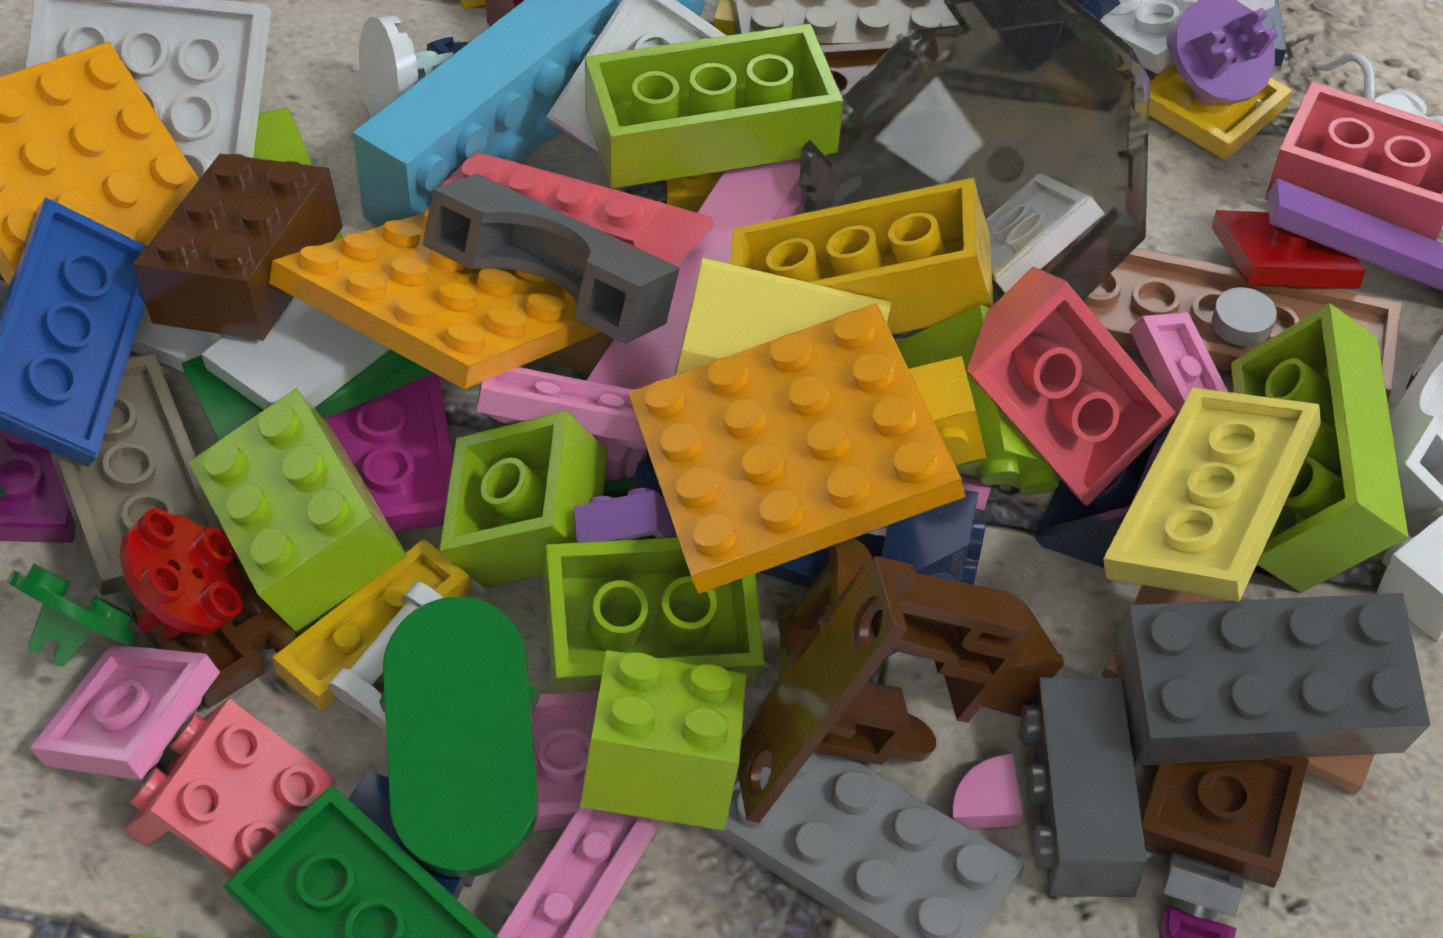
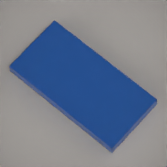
(67, 331)

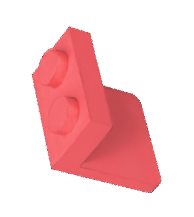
(226, 788)

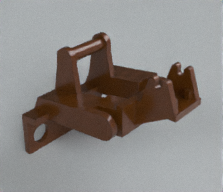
(822, 701)

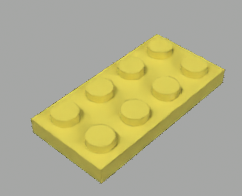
(1213, 494)

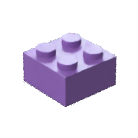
(629, 517)

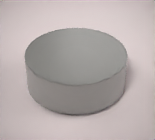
(1244, 316)

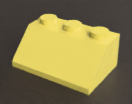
(749, 307)

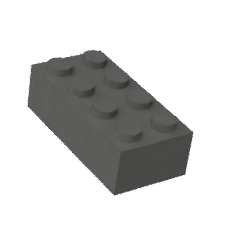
(1269, 679)

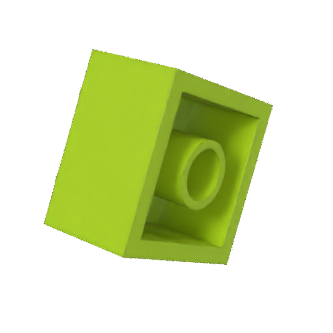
(517, 493)
(665, 740)

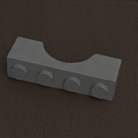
(495, 227)

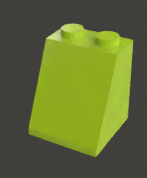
(1008, 454)

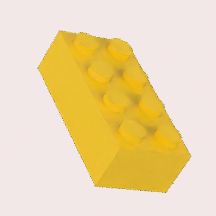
(908, 248)

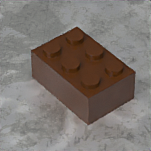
(218, 246)

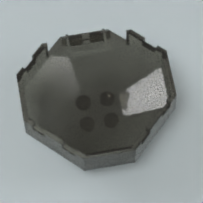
(999, 102)

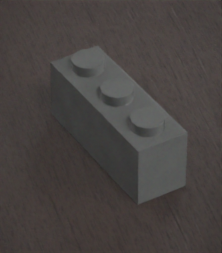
(1084, 788)

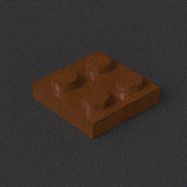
(1227, 813)

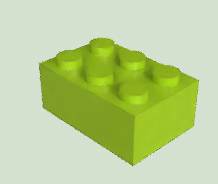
(296, 510)
(642, 601)

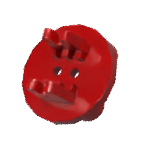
(181, 574)

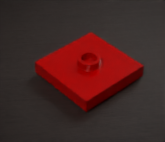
(1281, 258)

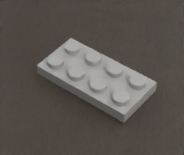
(875, 853)

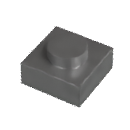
(1202, 887)

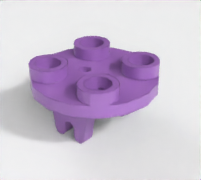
(1228, 69)

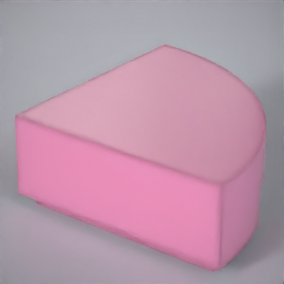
(989, 795)

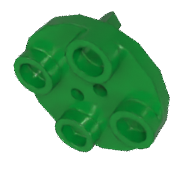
(66, 618)

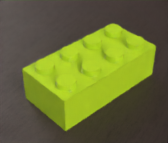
(711, 105)
(1349, 485)

